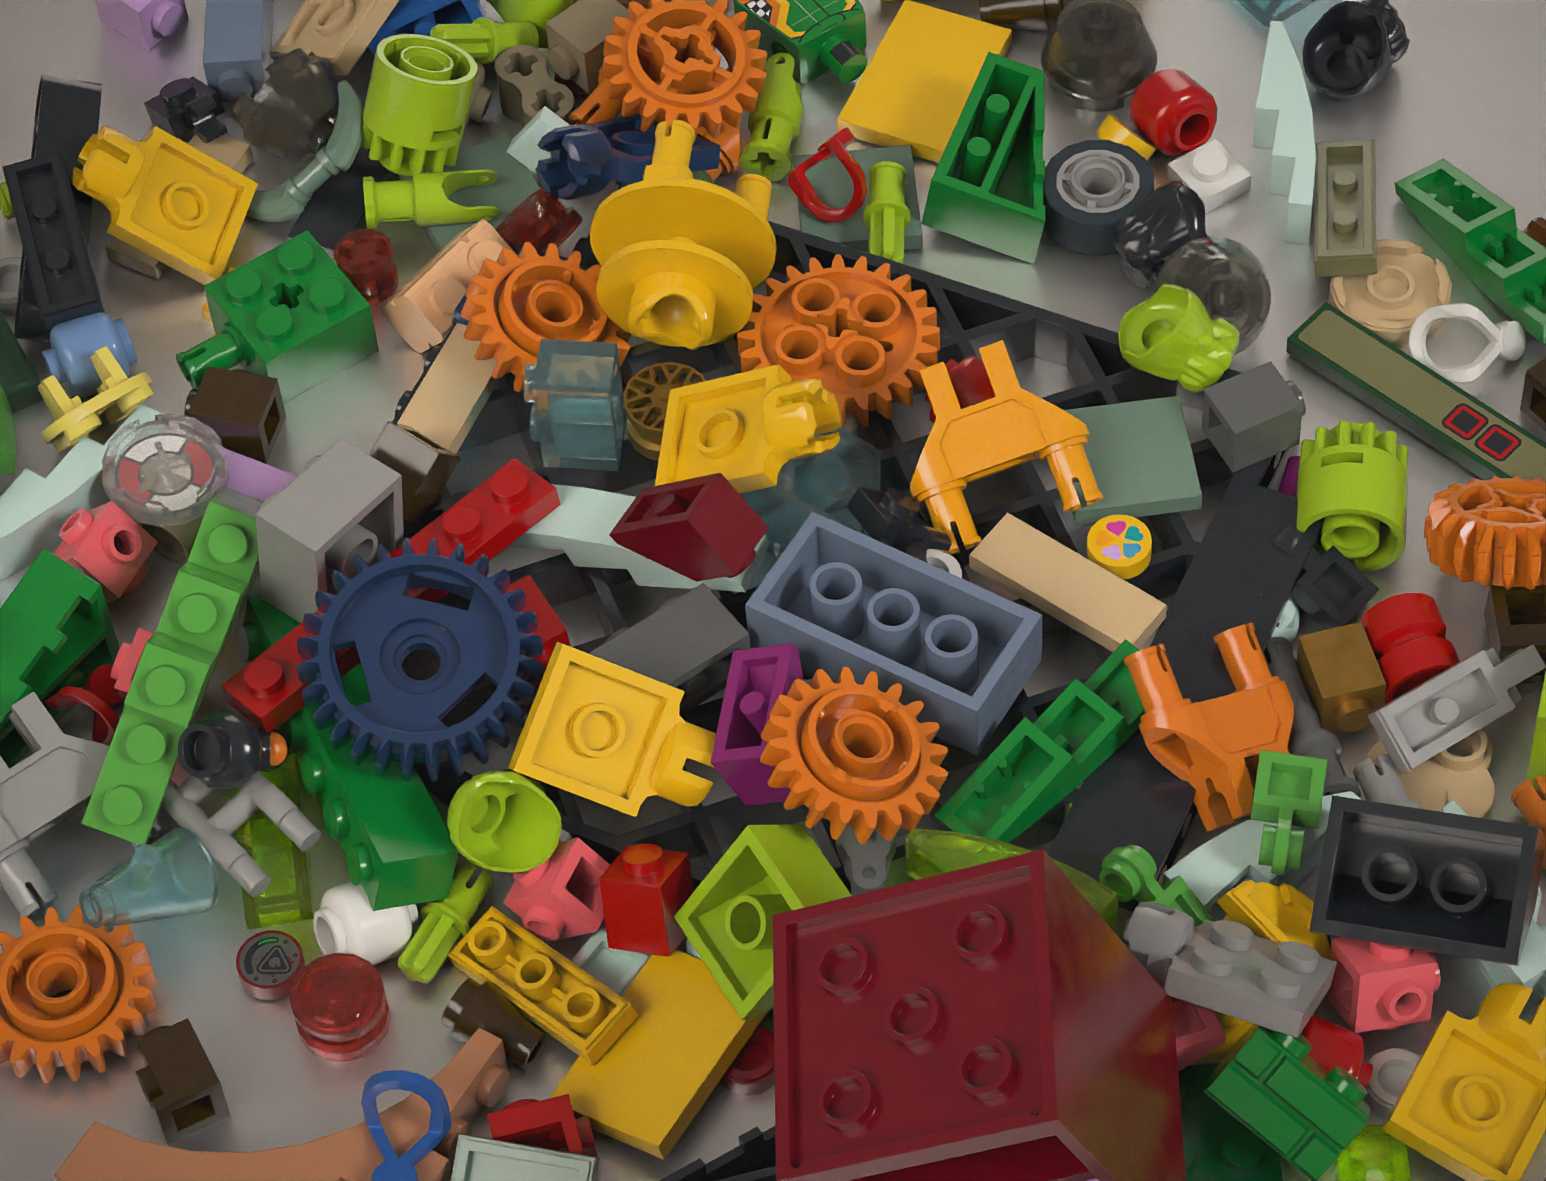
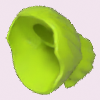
(1177, 339)
(504, 822)

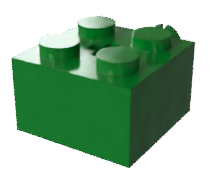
(285, 320)

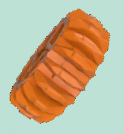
(1490, 531)

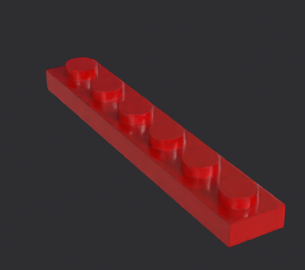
(481, 521)

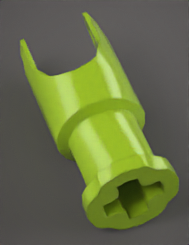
(774, 121)
(426, 199)

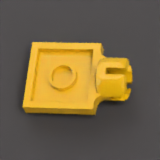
(166, 198)
(746, 427)
(611, 735)
(1478, 1090)

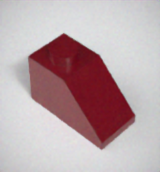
(693, 528)

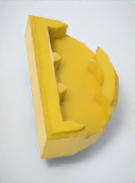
(1274, 913)

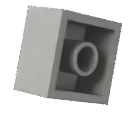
(321, 520)

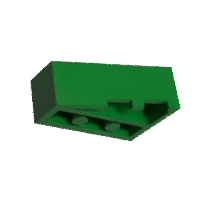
(994, 163)
(50, 639)

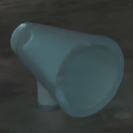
(156, 883)

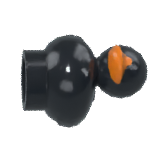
(229, 749)

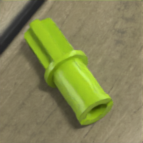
(487, 39)
(886, 213)
(444, 924)

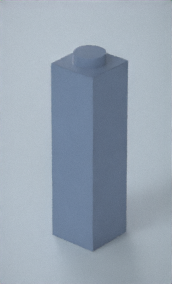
(237, 46)

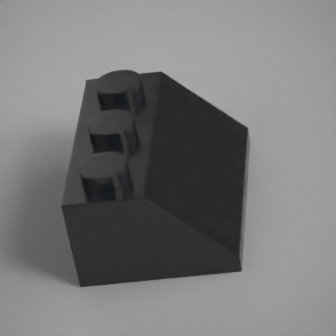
(1428, 880)

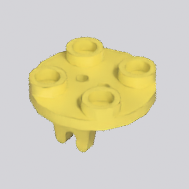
(116, 400)

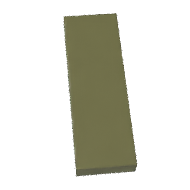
(1345, 208)

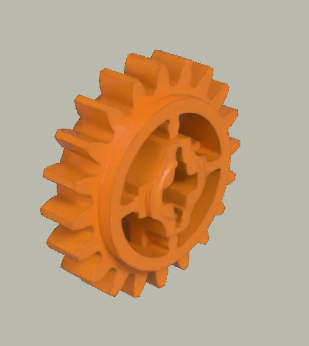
(678, 46)

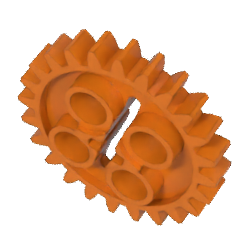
(848, 330)

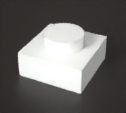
(1211, 174)

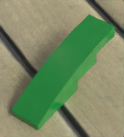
(1481, 239)
(1048, 757)

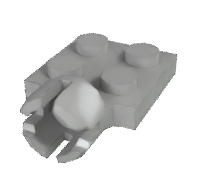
(1229, 967)

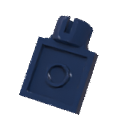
(614, 149)

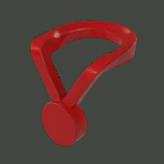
(806, 194)
(99, 696)

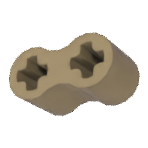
(527, 87)

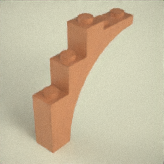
(469, 1081)

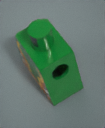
(815, 32)

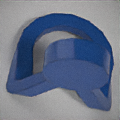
(439, 1125)

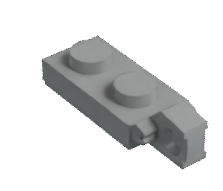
(1452, 705)

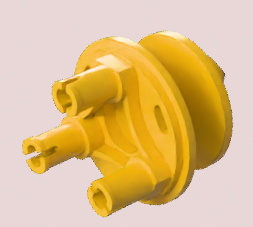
(682, 249)

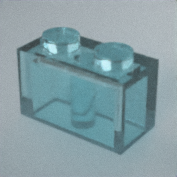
(577, 404)

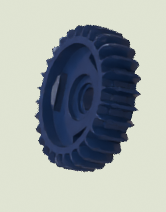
(386, 626)

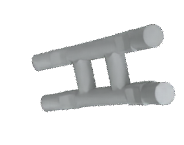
(216, 831)

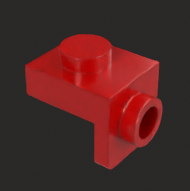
(544, 1125)

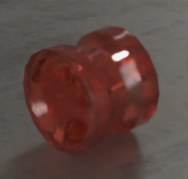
(368, 263)

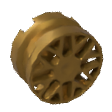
(647, 404)

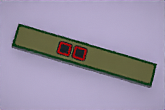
(1416, 397)

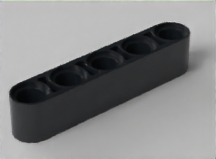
(63, 121)

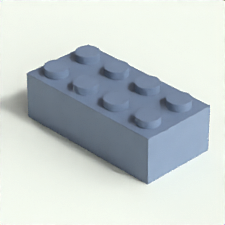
(908, 621)

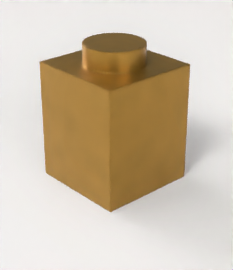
(1341, 676)

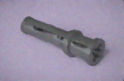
(1307, 732)

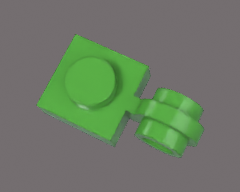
(1287, 794)
(1131, 875)

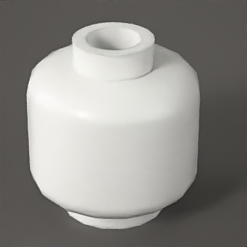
(352, 927)

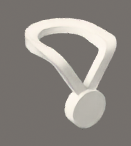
(1506, 340)

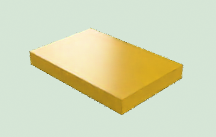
(921, 79)
(665, 1060)

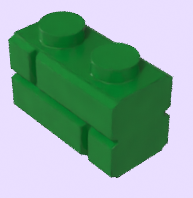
(1290, 1098)

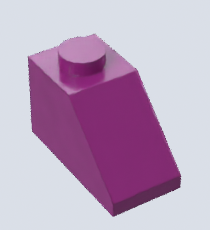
(751, 691)

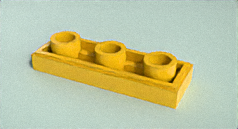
(544, 985)

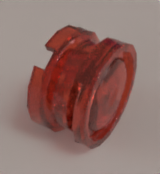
(540, 221)
(339, 1006)

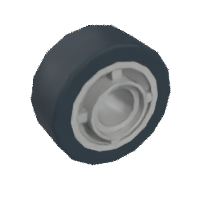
(1091, 190)

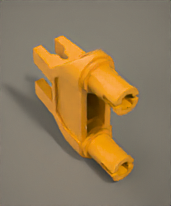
(991, 439)

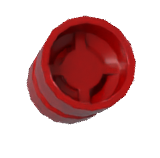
(1408, 641)

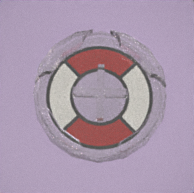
(165, 469)

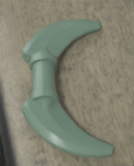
(289, 199)

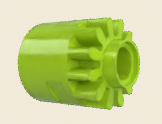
(417, 103)
(1360, 489)

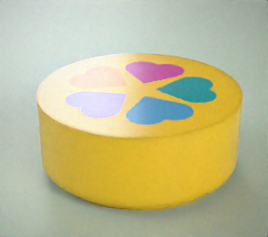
(1118, 131)
(1120, 545)

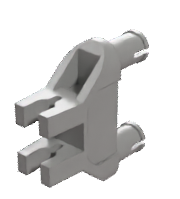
(41, 795)

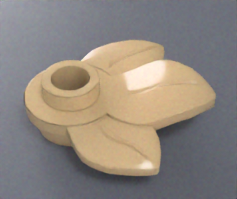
(1451, 777)

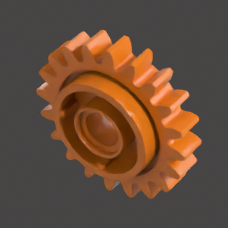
(534, 299)
(853, 755)
(108, 994)

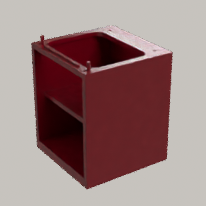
(970, 1036)

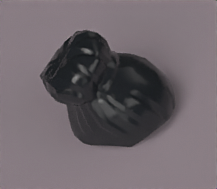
(1353, 47)
(1158, 228)

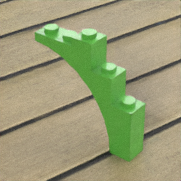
(177, 669)

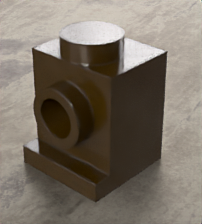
(1516, 621)
(179, 1080)

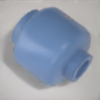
(77, 341)

